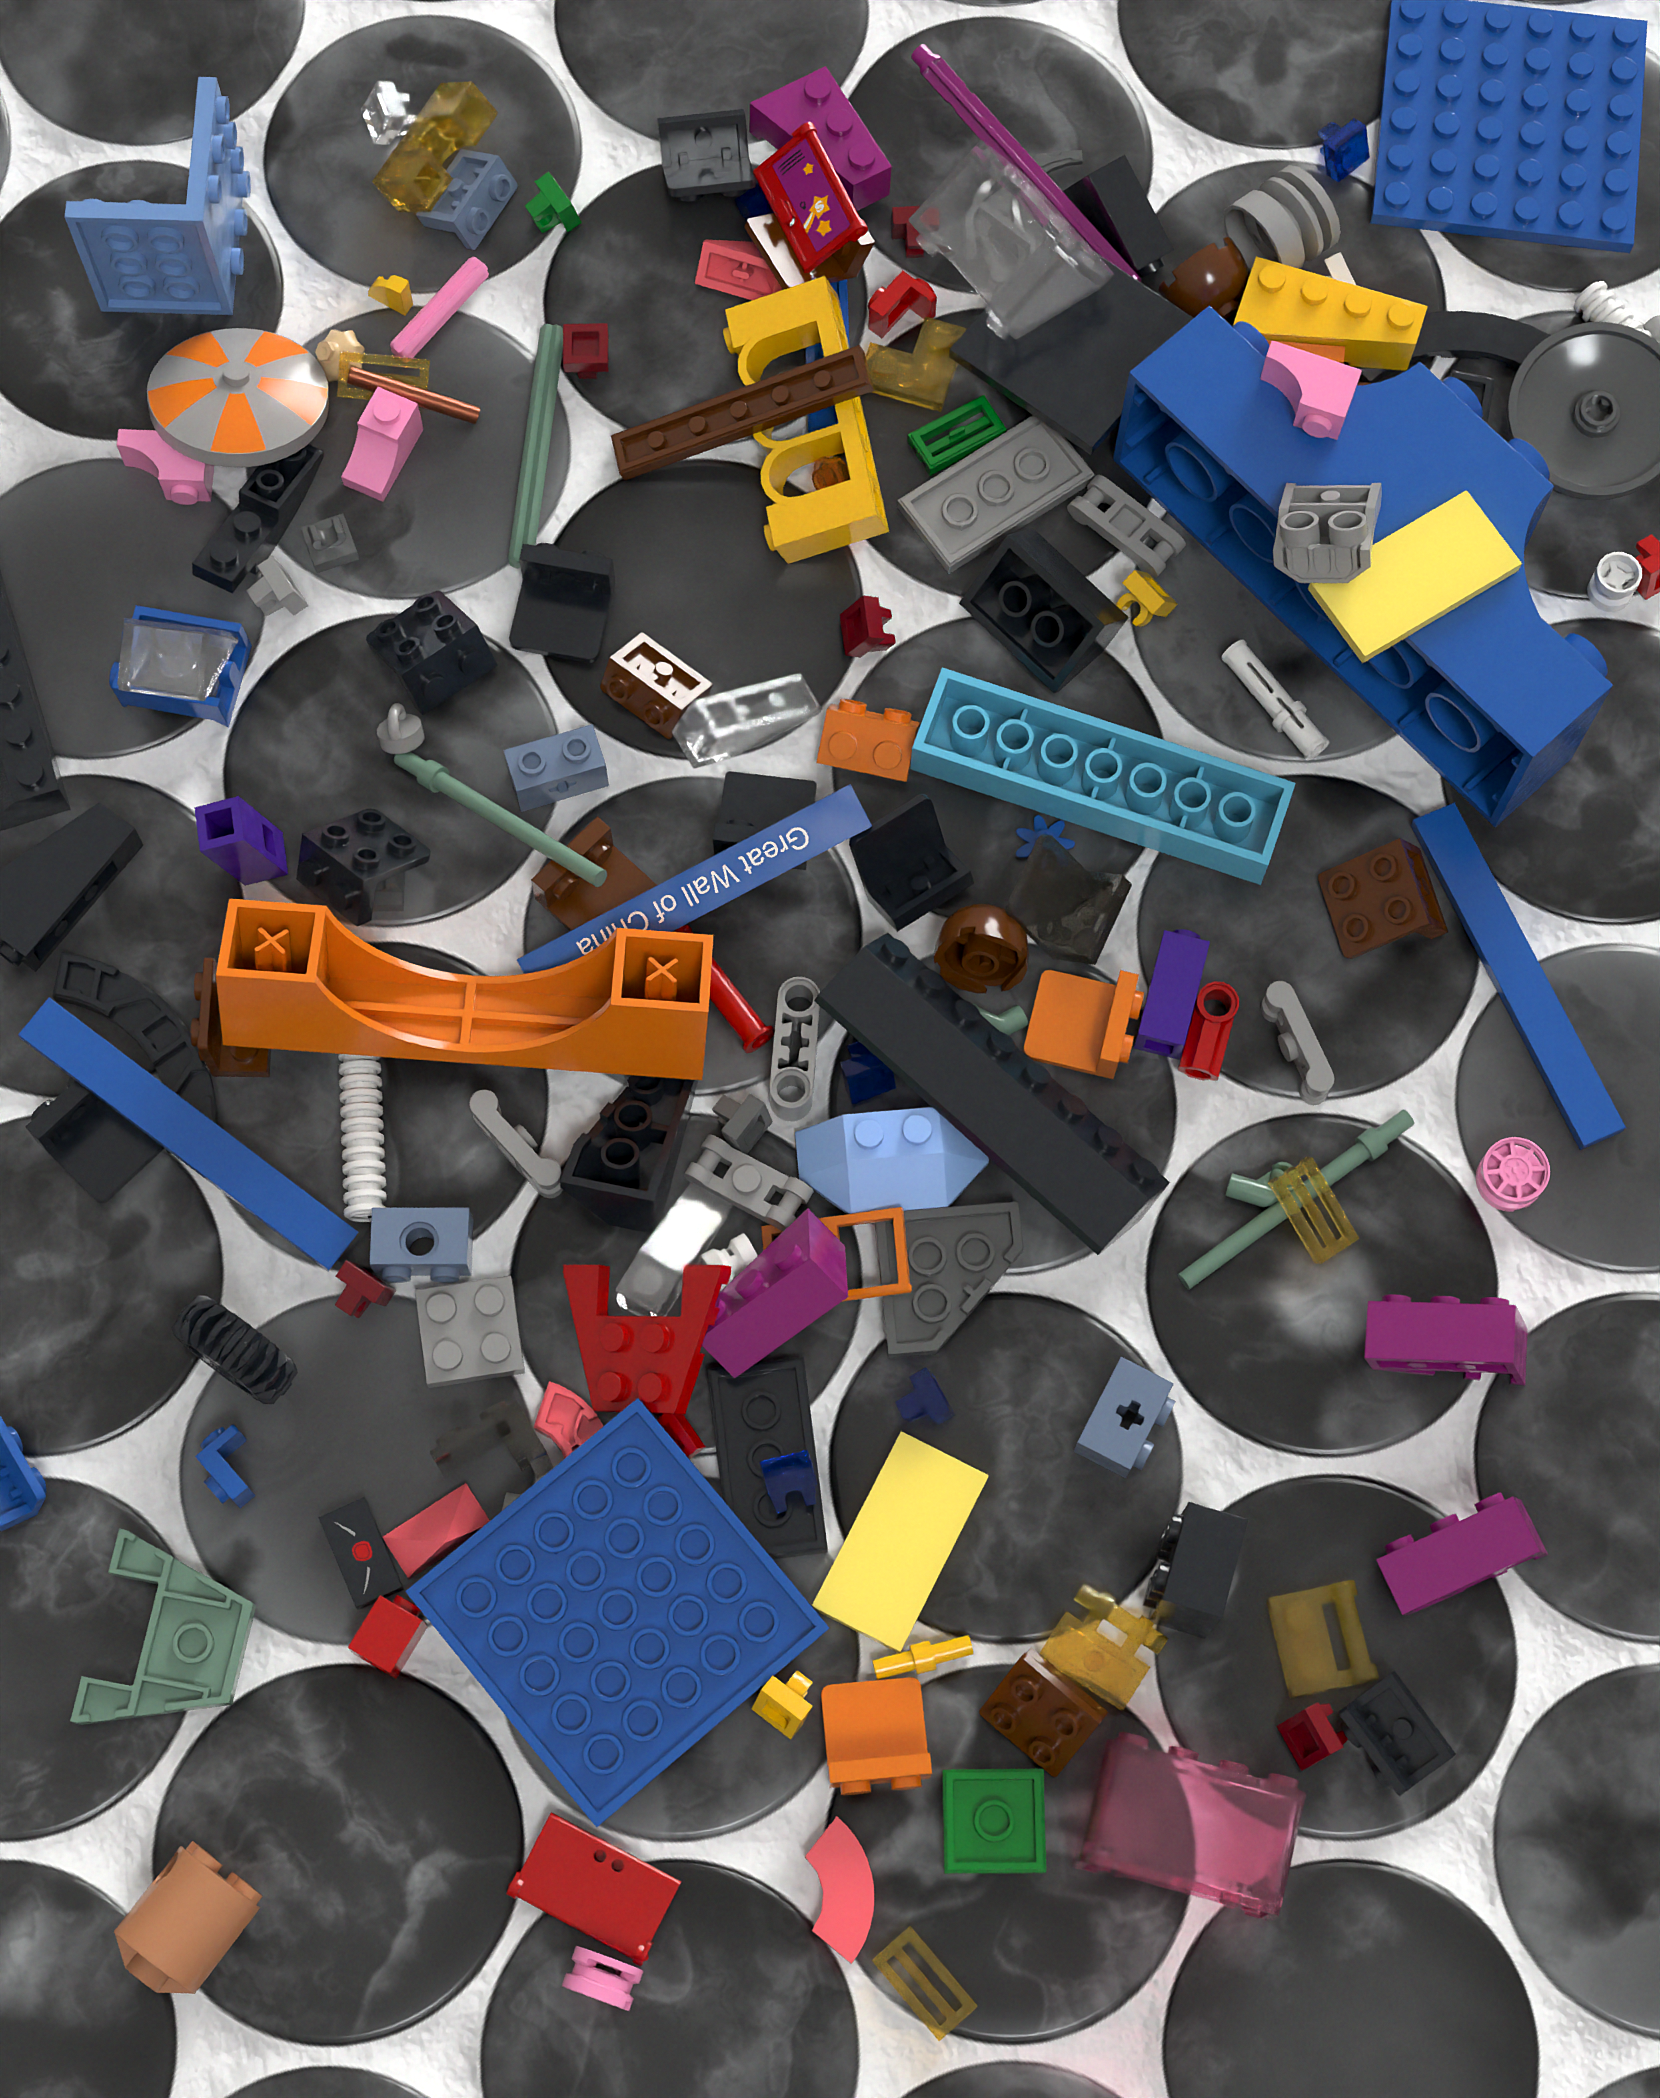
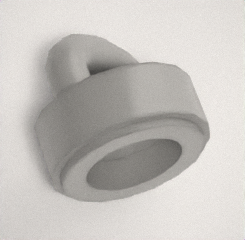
(400, 731)

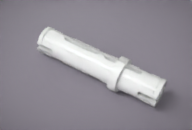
(1287, 714)

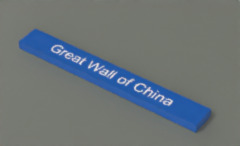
(716, 878)

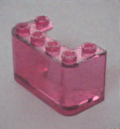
(1191, 1825)

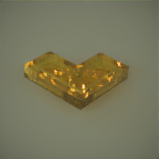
(920, 376)

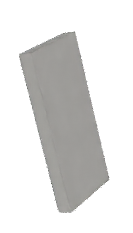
(994, 492)

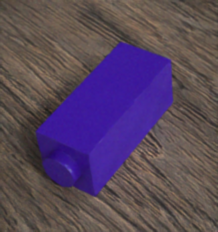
(241, 841)
(1172, 993)

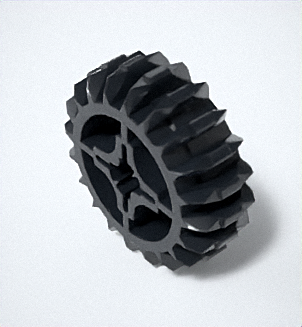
(234, 1349)

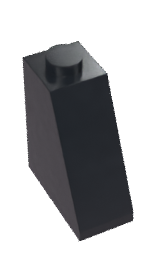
(1122, 214)

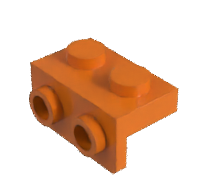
(868, 740)

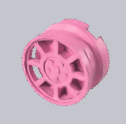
(1512, 1175)
(600, 1984)

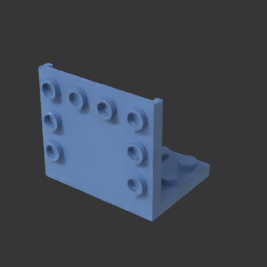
(173, 254)

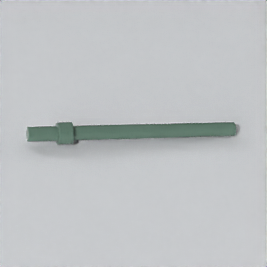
(437, 778)
(1368, 1146)

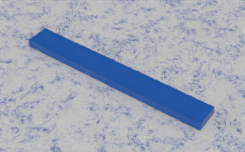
(1517, 976)
(188, 1134)

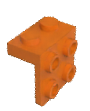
(1083, 1022)
(875, 1735)

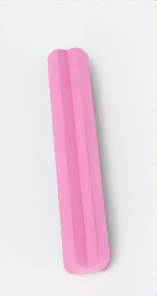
(440, 308)

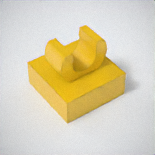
(1149, 595)
(784, 1704)

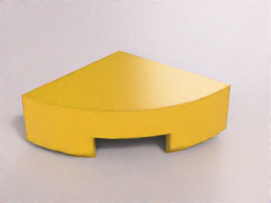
(392, 293)

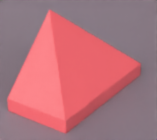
(735, 269)
(436, 1531)

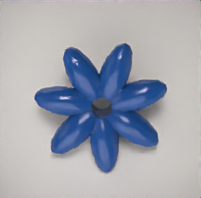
(1041, 828)

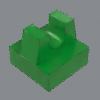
(552, 206)

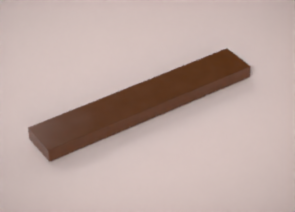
(742, 412)

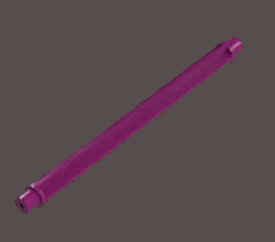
(994, 134)

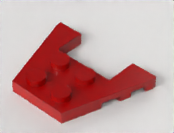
(642, 1354)

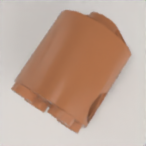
(185, 1922)

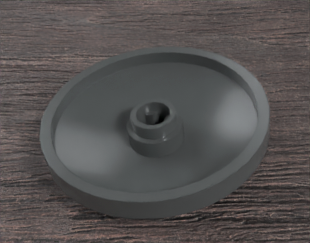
(1591, 409)

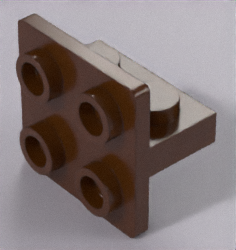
(1042, 1712)

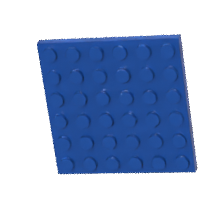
(1510, 123)
(617, 1611)

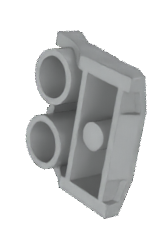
(1326, 531)

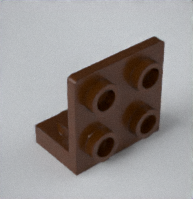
(783, 263)
(1381, 898)
(576, 900)
(207, 1034)

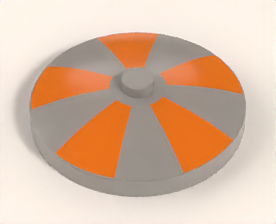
(238, 397)

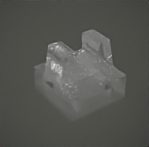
(386, 113)

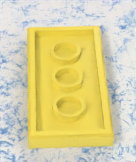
(1418, 576)
(900, 1542)

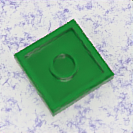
(994, 1821)

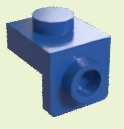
(223, 1479)

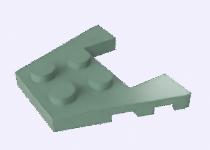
(189, 1647)

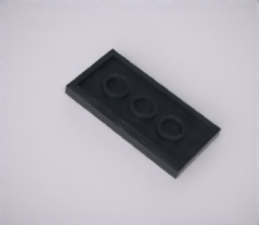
(759, 1419)

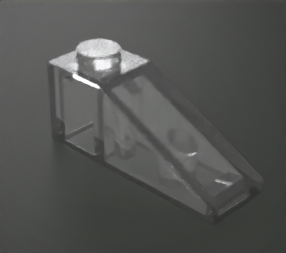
(742, 718)
(679, 1240)

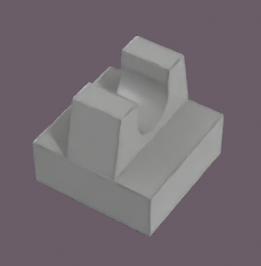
(276, 589)

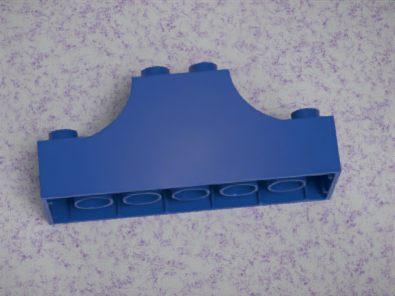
(1476, 692)

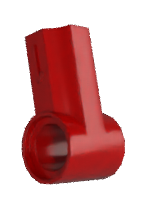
(1208, 1033)

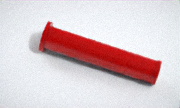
(736, 1008)

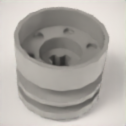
(1283, 220)

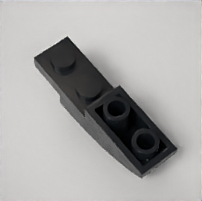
(259, 520)

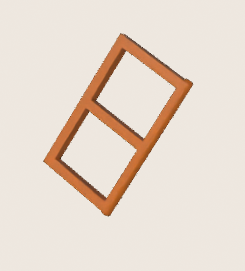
(833, 1224)

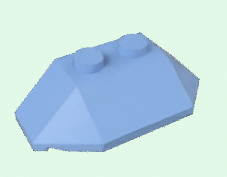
(887, 1160)

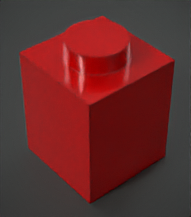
(389, 1634)

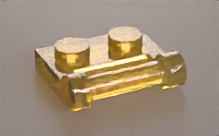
(1306, 1644)

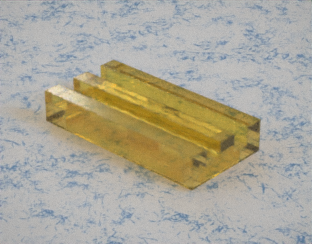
(378, 359)
(1299, 1222)
(895, 1949)

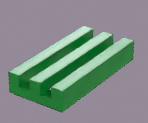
(947, 458)

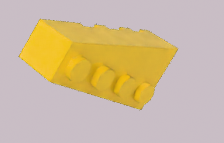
(1317, 309)

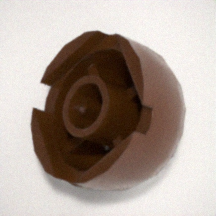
(1209, 278)
(982, 948)

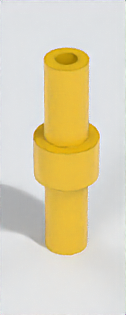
(922, 1657)

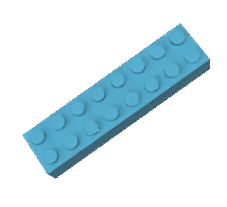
(1101, 775)

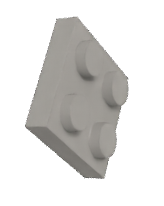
(469, 1331)

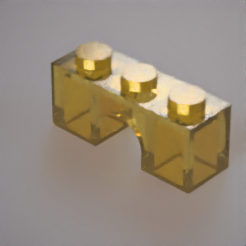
(450, 120)

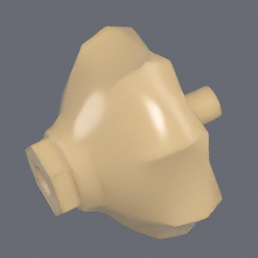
(329, 348)

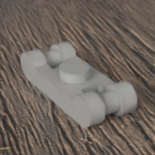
(1126, 525)
(1298, 1041)
(515, 1145)
(748, 1183)

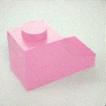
(1314, 386)
(382, 444)
(180, 477)

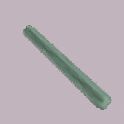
(536, 441)

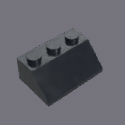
(1042, 609)

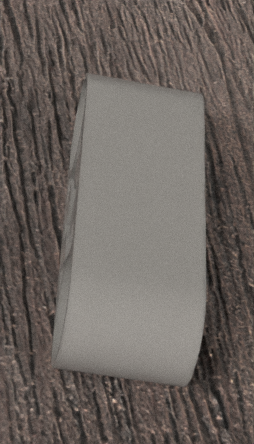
(781, 1073)

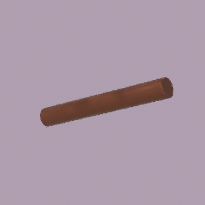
(424, 398)

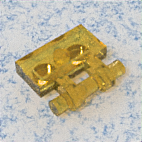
(1094, 1659)

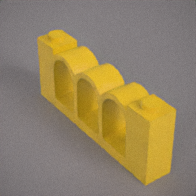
(838, 513)

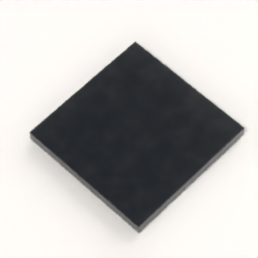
(1078, 362)

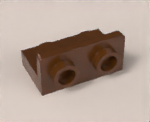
(653, 683)

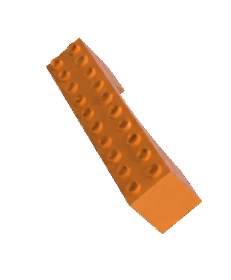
(311, 985)

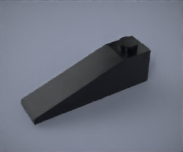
(631, 1153)

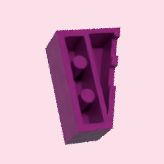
(839, 128)
(778, 1294)
(1446, 1337)
(1460, 1553)

